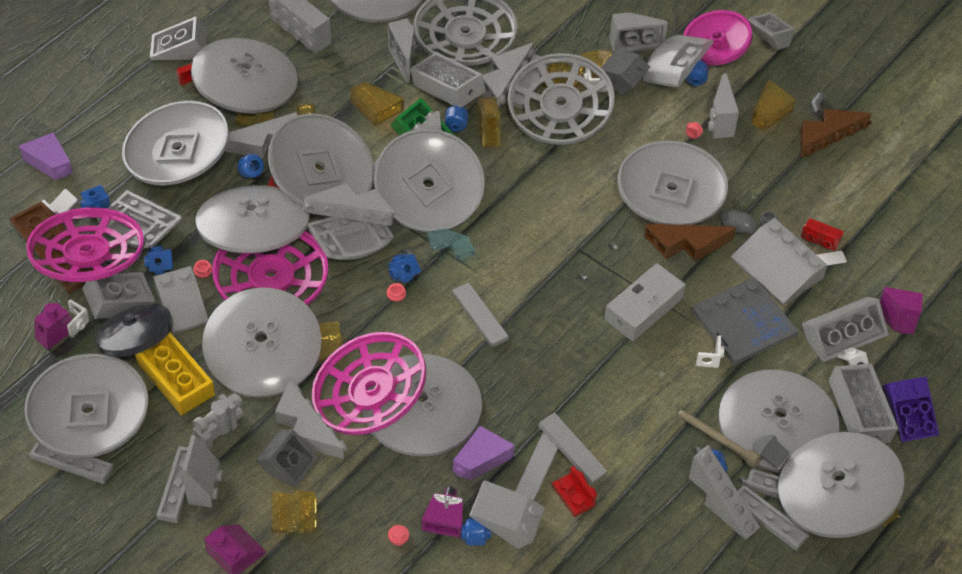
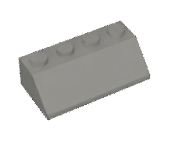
(846, 328)

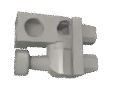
(219, 421)

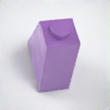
(47, 156)
(482, 454)

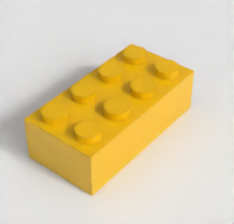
(176, 374)

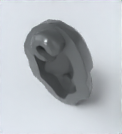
(742, 221)

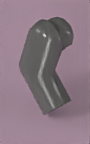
(816, 101)

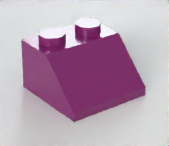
(901, 309)
(233, 548)

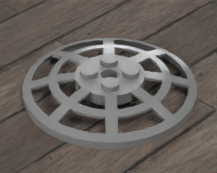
(458, 24)
(561, 92)

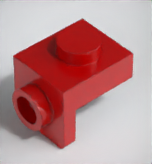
(184, 74)

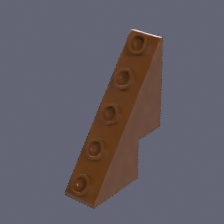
(831, 129)
(693, 239)

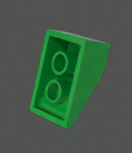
(412, 116)

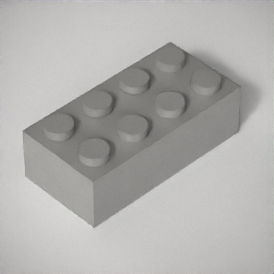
(302, 22)

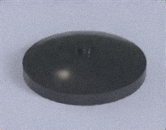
(134, 330)

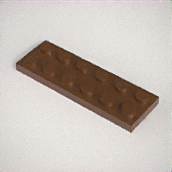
(27, 221)

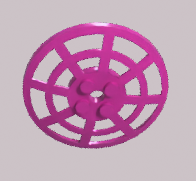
(75, 248)
(276, 264)
(366, 378)

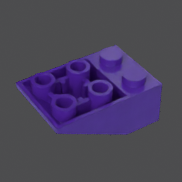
(912, 408)

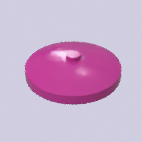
(728, 31)

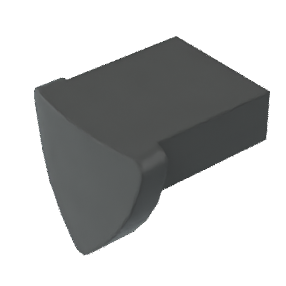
(771, 450)

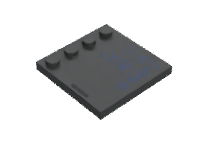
(745, 321)

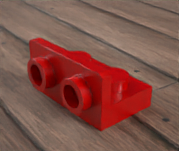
(822, 234)
(575, 492)

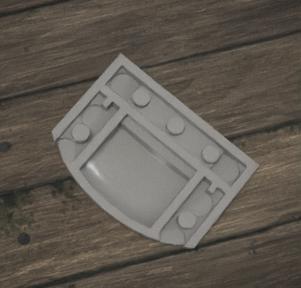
(675, 59)
(152, 218)
(349, 238)

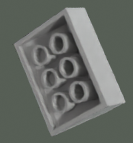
(780, 262)

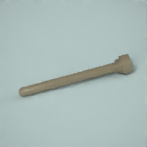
(751, 457)

